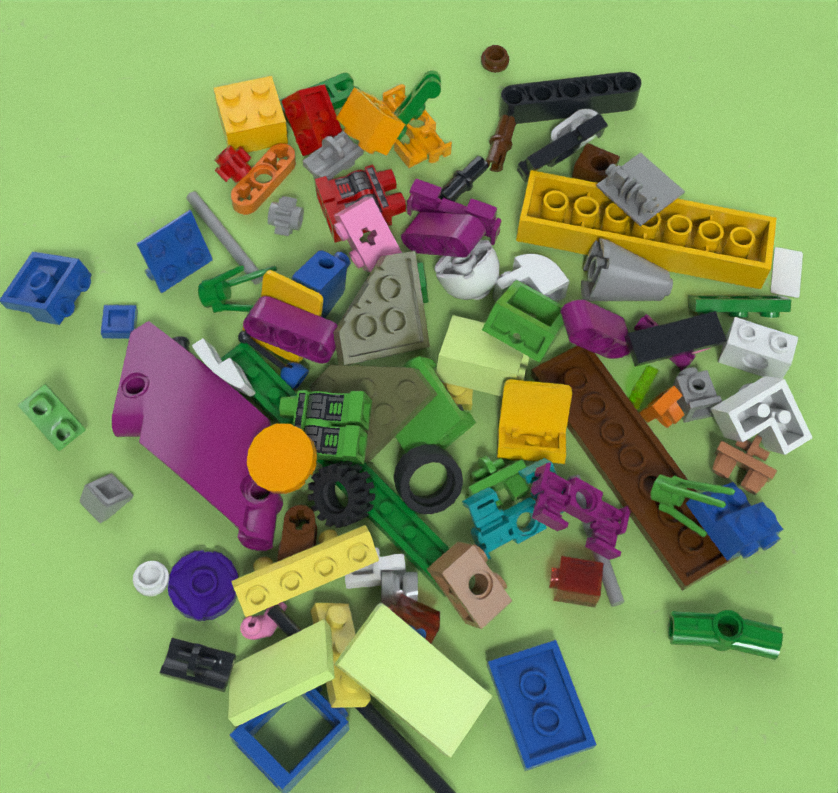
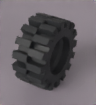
(326, 499)

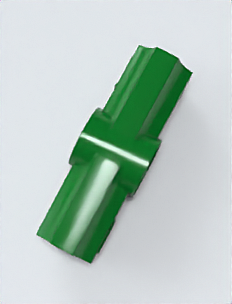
(703, 630)

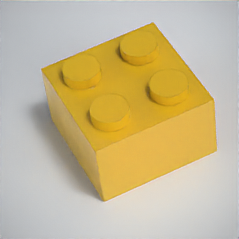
(251, 114)

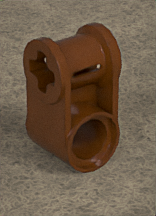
(295, 540)

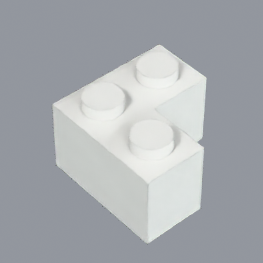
(763, 409)

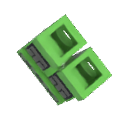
(332, 422)

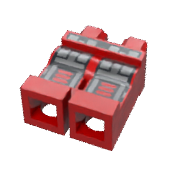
(347, 190)

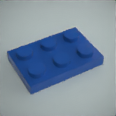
(540, 705)

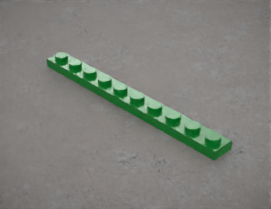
(389, 511)

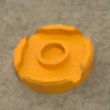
(281, 458)

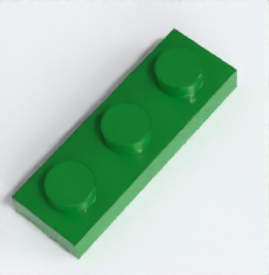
(740, 305)

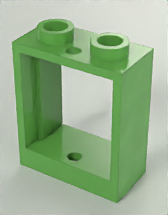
(513, 316)

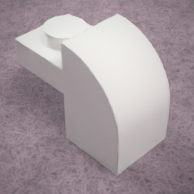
(536, 273)

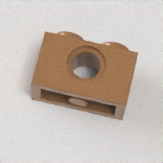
(453, 574)

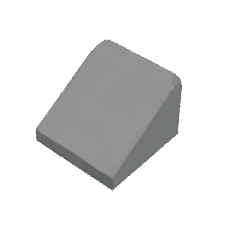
(104, 497)

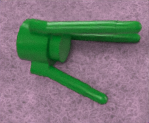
(217, 291)

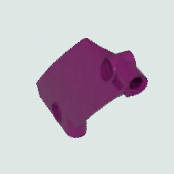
(195, 429)

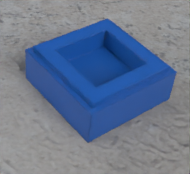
(118, 321)

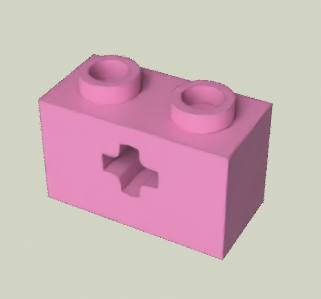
(368, 217)

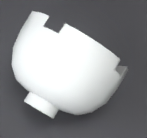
(469, 276)

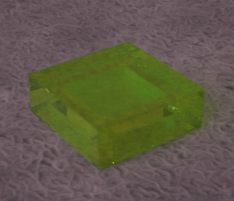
(643, 386)

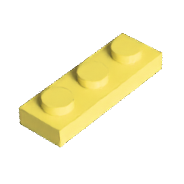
(342, 689)

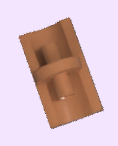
(757, 473)

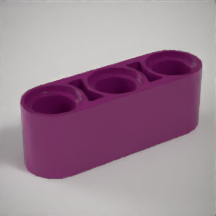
(443, 234)
(291, 329)
(595, 329)

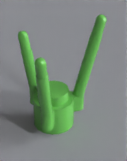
(673, 492)

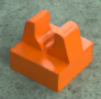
(664, 408)

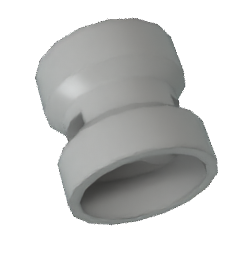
(393, 583)

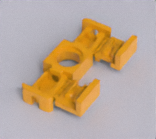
(419, 145)

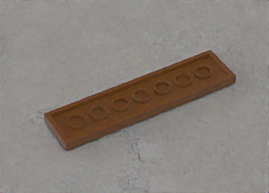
(630, 461)

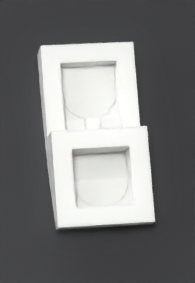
(227, 370)

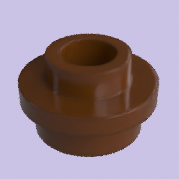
(495, 59)

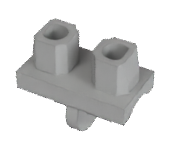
(333, 156)

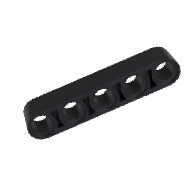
(566, 96)

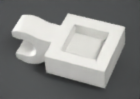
(371, 574)

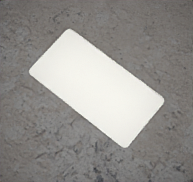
(786, 272)

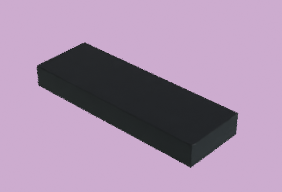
(675, 338)

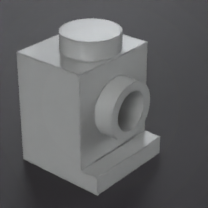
(694, 402)

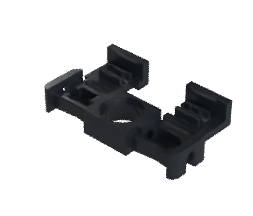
(562, 147)

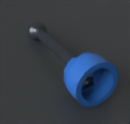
(291, 373)

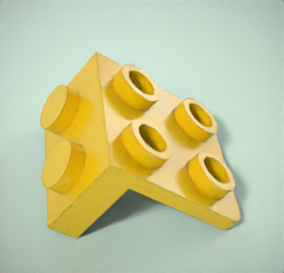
(292, 293)
(533, 421)

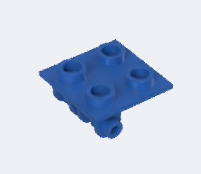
(174, 252)

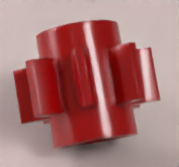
(233, 164)

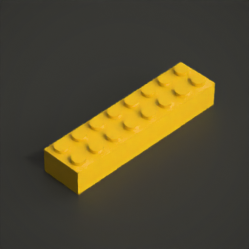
(680, 238)

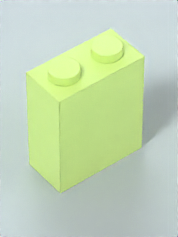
(478, 359)

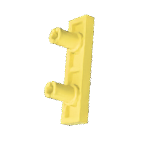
(304, 571)

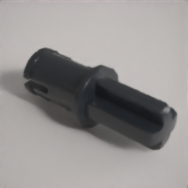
(463, 180)

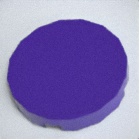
(202, 585)

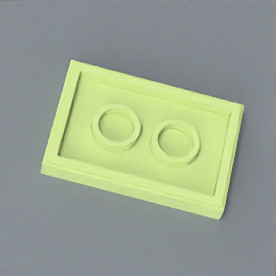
(281, 673)

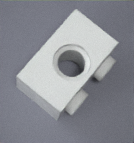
(758, 349)

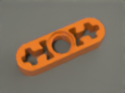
(262, 191)

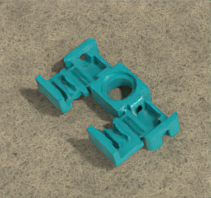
(498, 531)

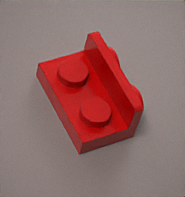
(311, 117)

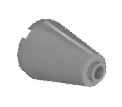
(622, 275)

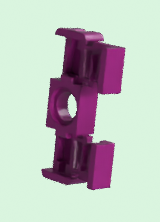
(425, 199)
(603, 515)

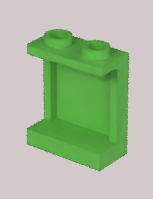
(440, 420)

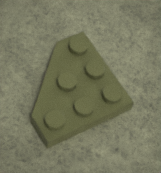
(385, 313)
(395, 396)

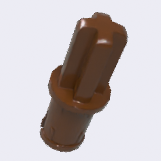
(501, 143)

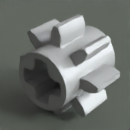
(285, 216)

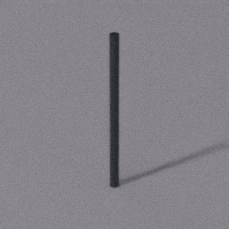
(378, 721)

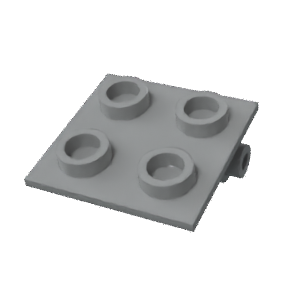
(639, 188)

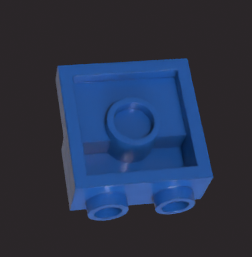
(47, 287)
(738, 526)

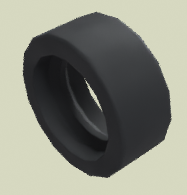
(442, 497)

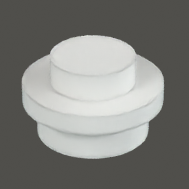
(151, 578)

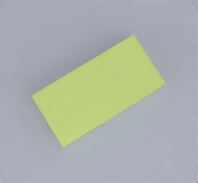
(413, 680)

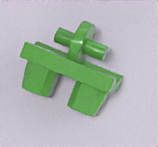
(52, 417)
(505, 478)

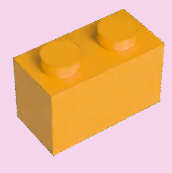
(370, 122)

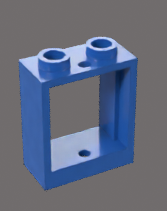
(243, 739)

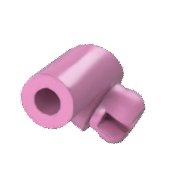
(259, 626)

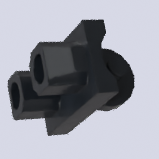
(198, 664)

